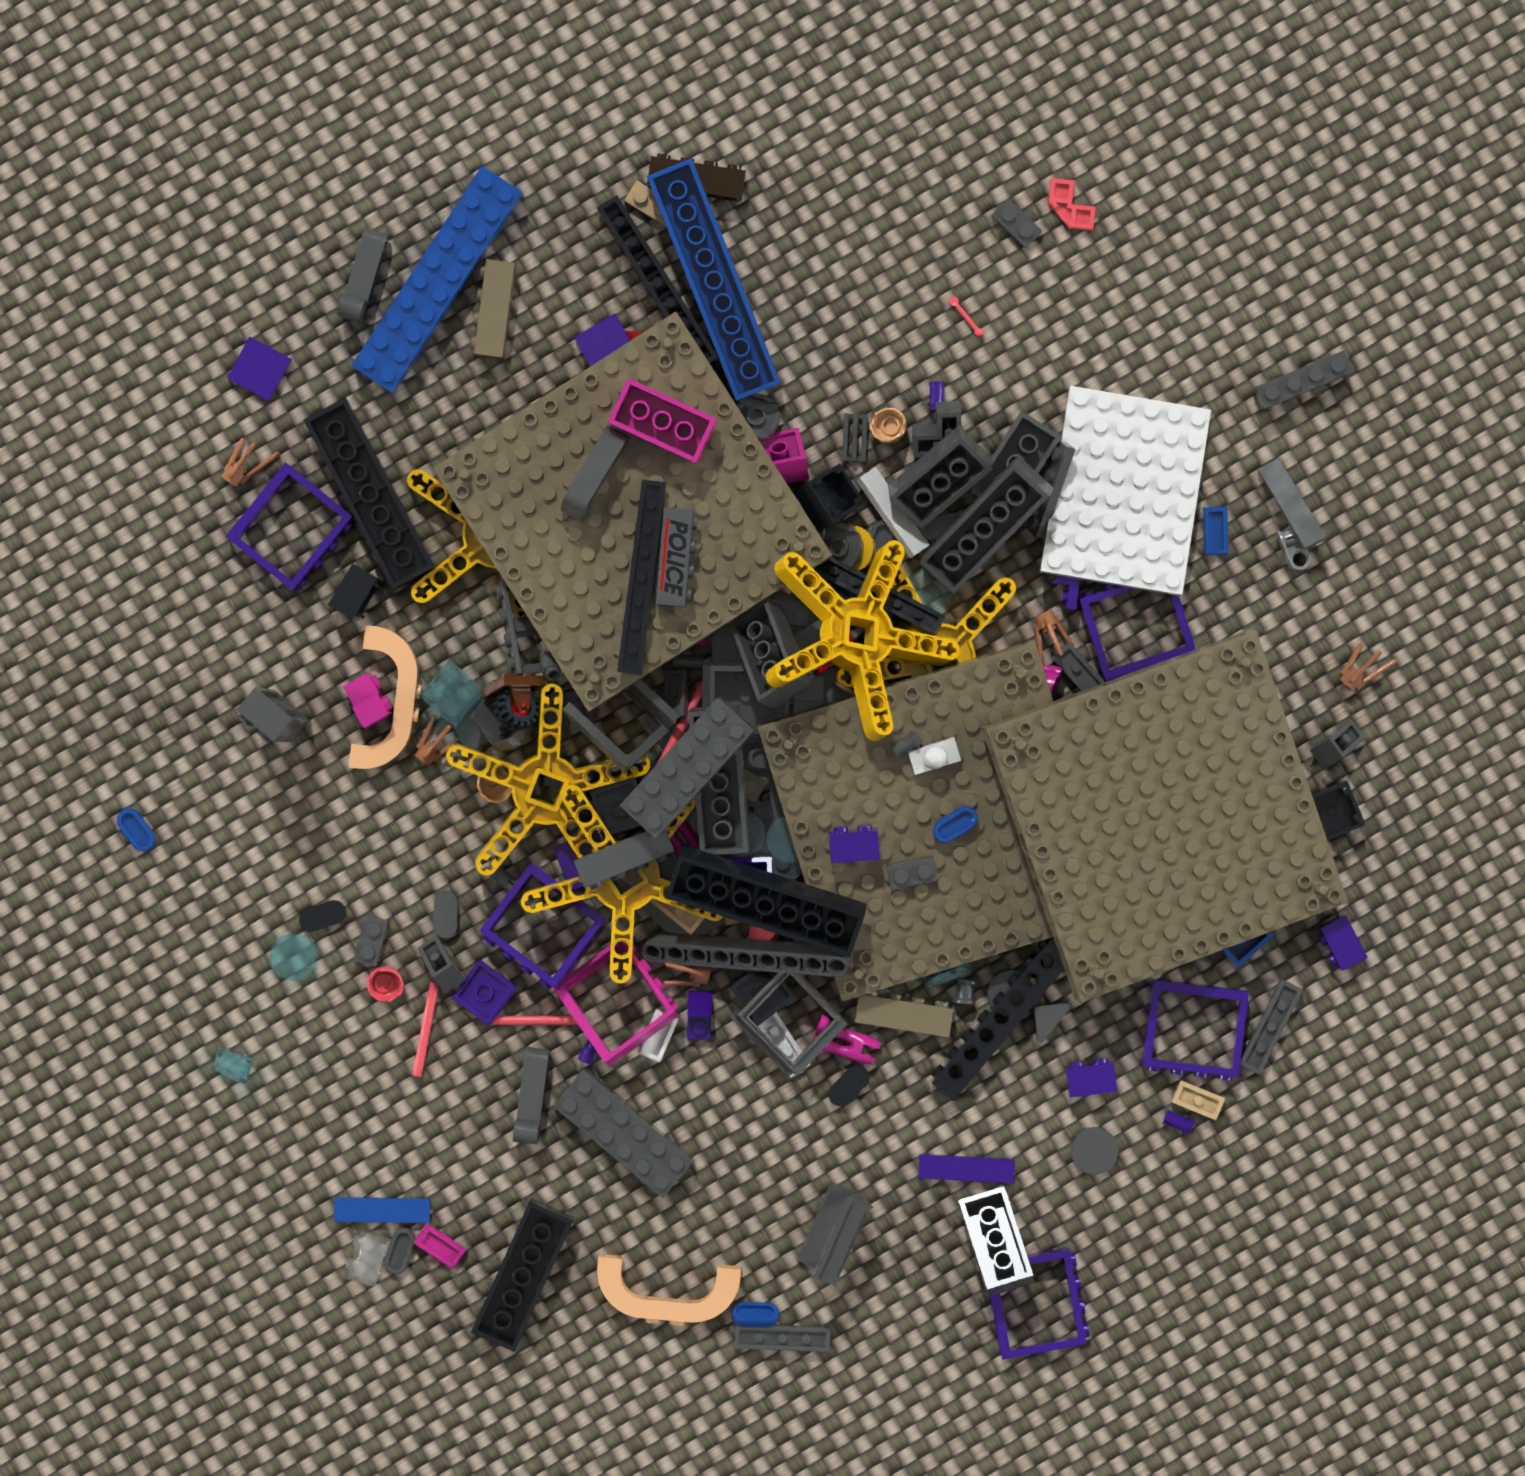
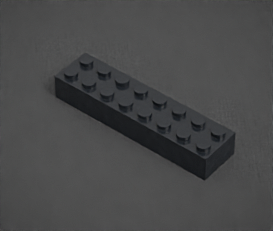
(370, 493)
(766, 900)

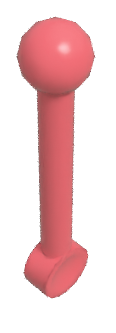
(954, 302)

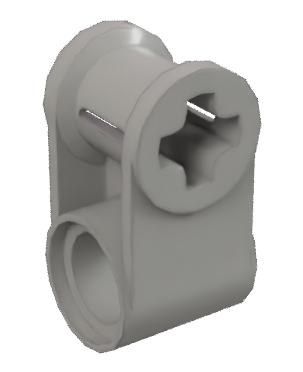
(1292, 547)

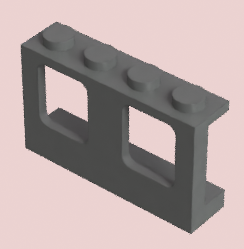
(515, 629)

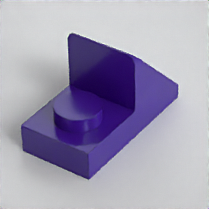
(1069, 596)
(699, 1015)

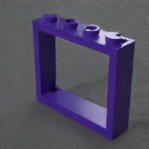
(259, 504)
(1108, 674)
(528, 966)
(1202, 990)
(1077, 1306)

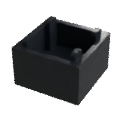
(829, 497)
(355, 592)
(607, 805)
(1338, 809)
(749, 985)

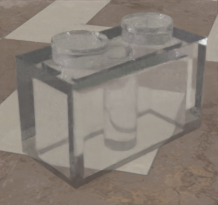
(368, 1257)

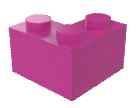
(368, 701)

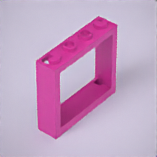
(590, 968)

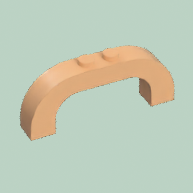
(405, 701)
(660, 1308)

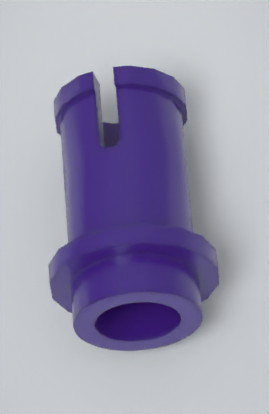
(936, 394)
(588, 1053)
(1178, 1122)

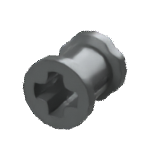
(965, 991)

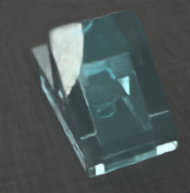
(233, 1064)

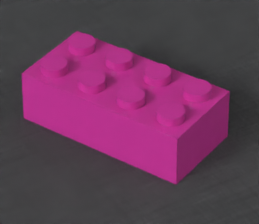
(662, 421)

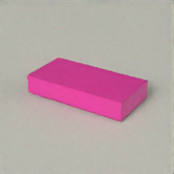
(439, 1246)

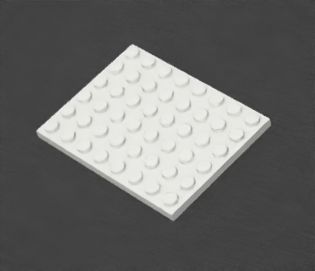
(1127, 491)

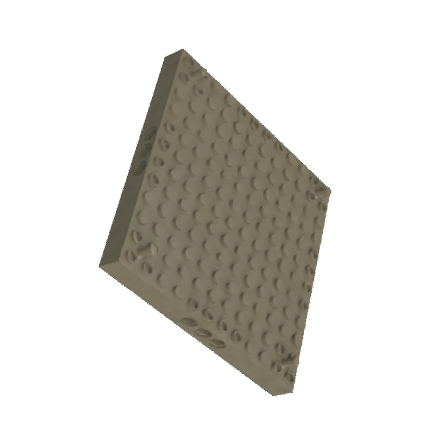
(578, 573)
(840, 778)
(1165, 815)

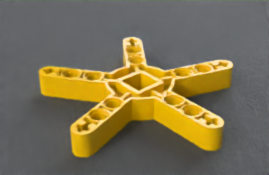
(471, 551)
(958, 633)
(880, 635)
(524, 777)
(622, 903)

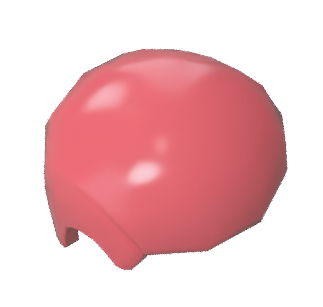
(385, 984)

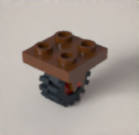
(515, 699)

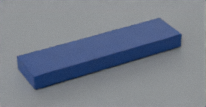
(381, 1209)

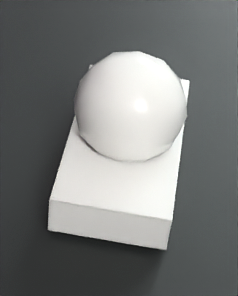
(934, 755)
(657, 1044)

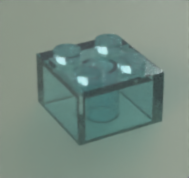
(452, 694)

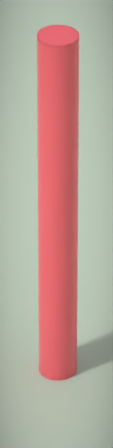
(683, 722)
(534, 1020)
(425, 1029)

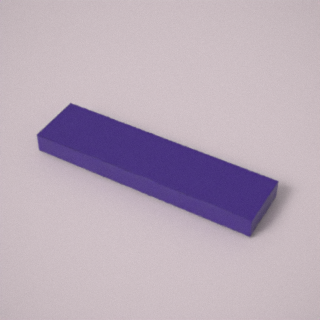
(966, 1168)

